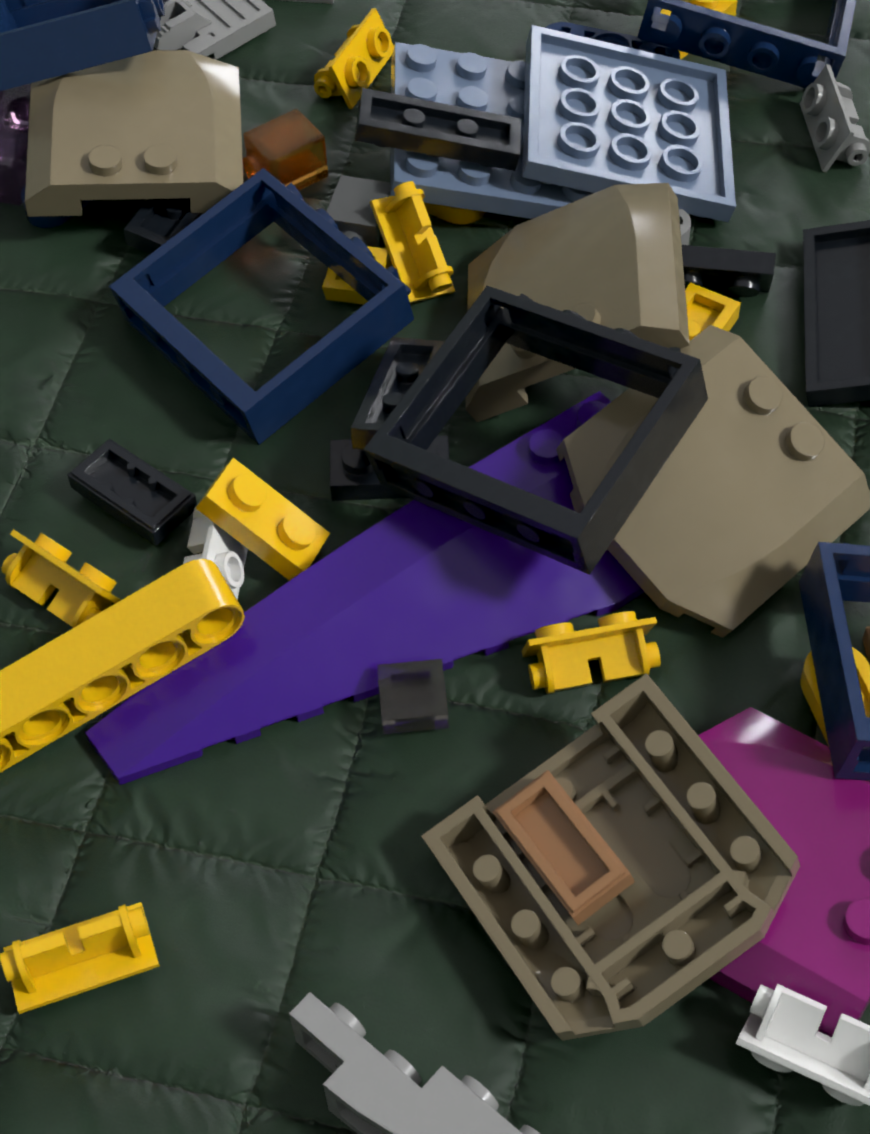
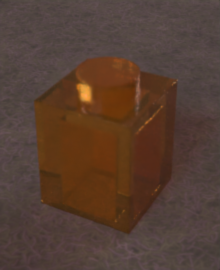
(288, 150)

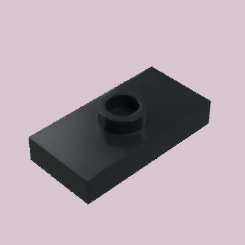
(132, 491)

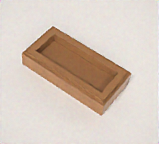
(563, 847)

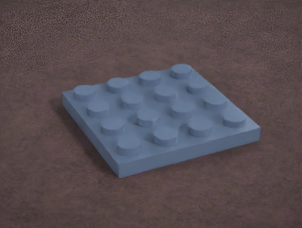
(479, 85)
(626, 117)

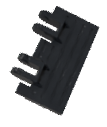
(837, 313)

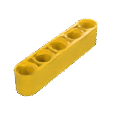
(113, 656)

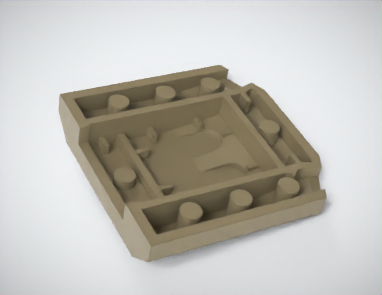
(135, 131)
(600, 256)
(735, 497)
(683, 828)

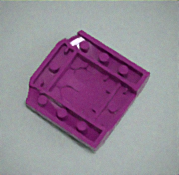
(823, 924)

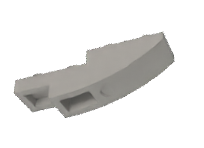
(383, 1091)

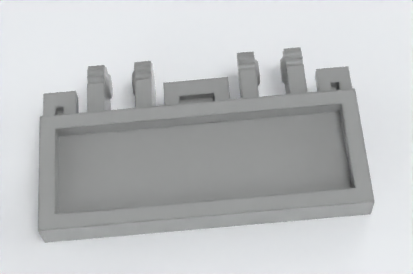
(212, 25)

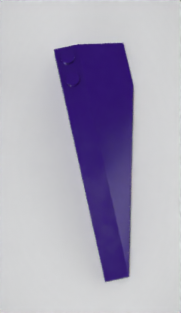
(391, 595)

